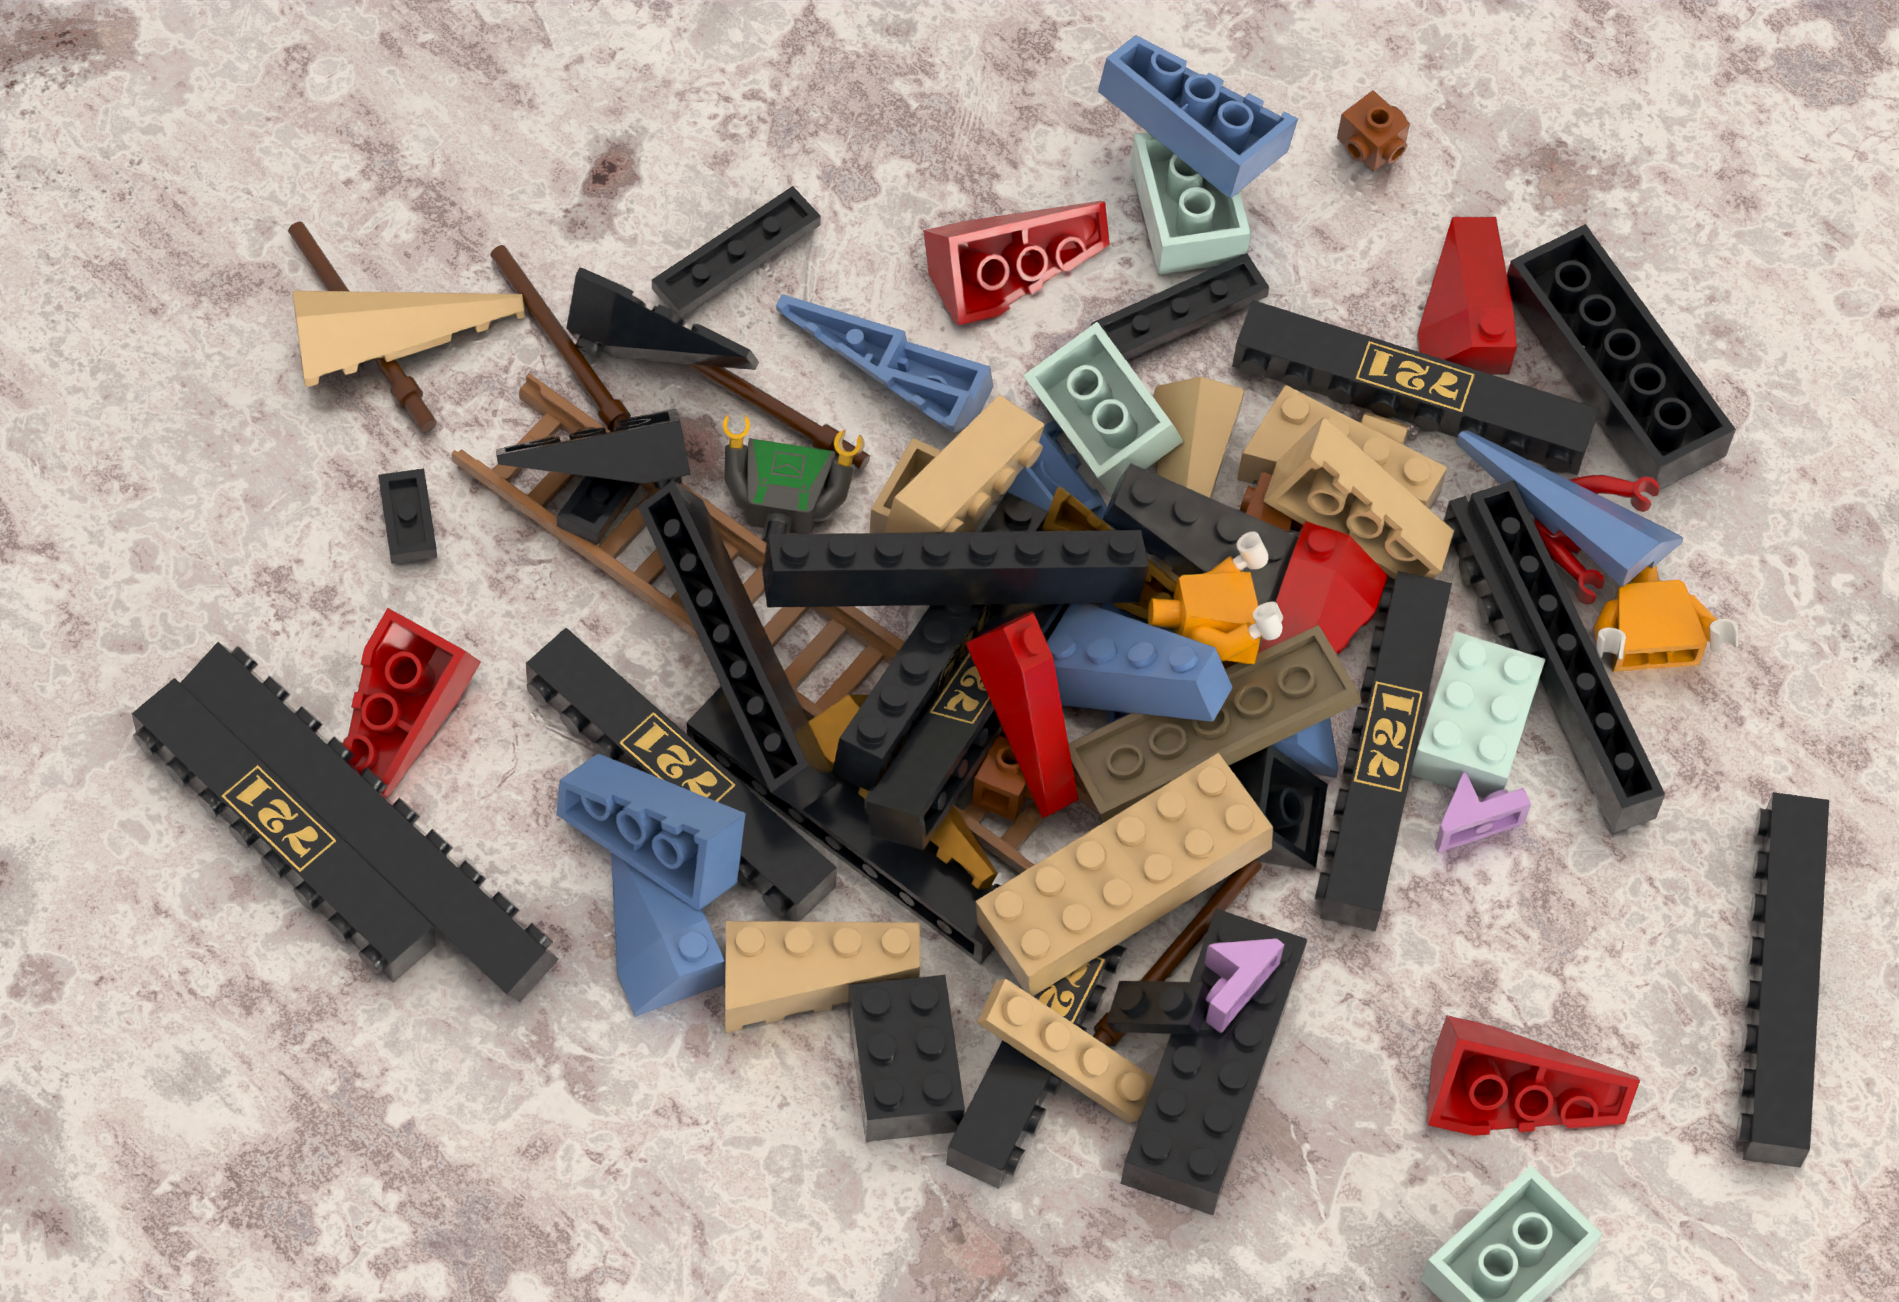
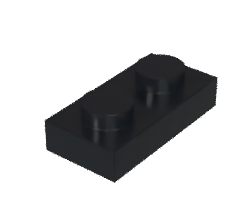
(595, 507)
(407, 516)
(1158, 1007)

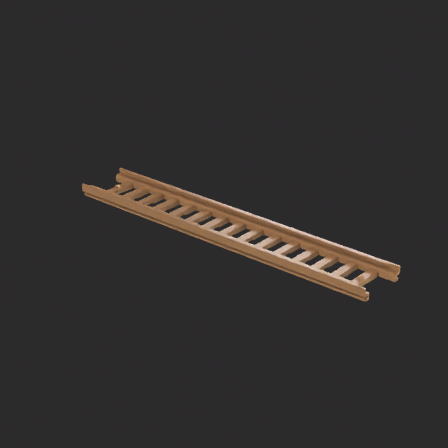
(740, 542)

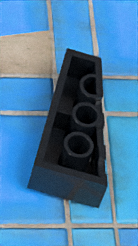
(1195, 530)

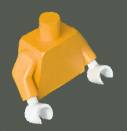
(1222, 606)
(1658, 625)

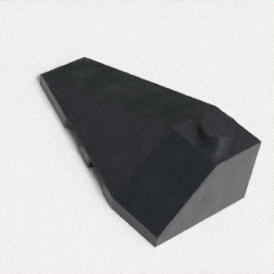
(615, 322)
(637, 451)

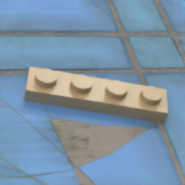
(1066, 1050)

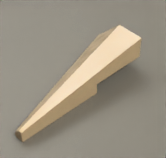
(354, 327)
(1205, 420)

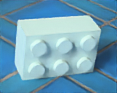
(1185, 214)
(1103, 406)
(1477, 715)
(1514, 1247)

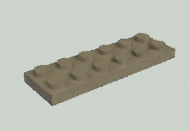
(1269, 701)

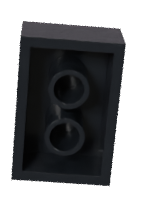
(905, 1058)

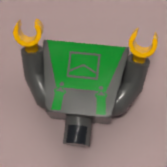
(787, 484)

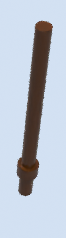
(404, 388)
(609, 408)
(821, 436)
(1187, 940)

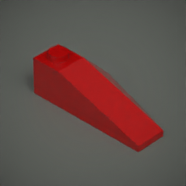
(999, 259)
(1470, 301)
(1329, 586)
(403, 695)
(1026, 698)
(1507, 1081)

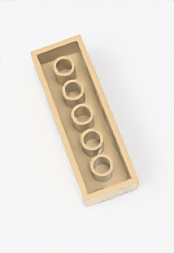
(1124, 874)

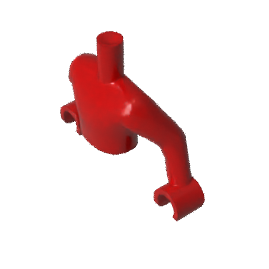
(1560, 545)

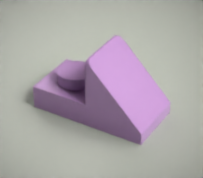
(1471, 820)
(1243, 971)

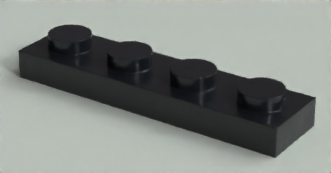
(736, 252)
(1185, 307)
(1481, 570)

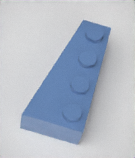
(1194, 116)
(1134, 667)
(656, 827)

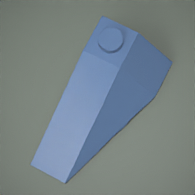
(660, 943)

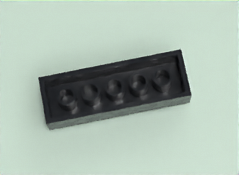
(1619, 358)
(1210, 1081)

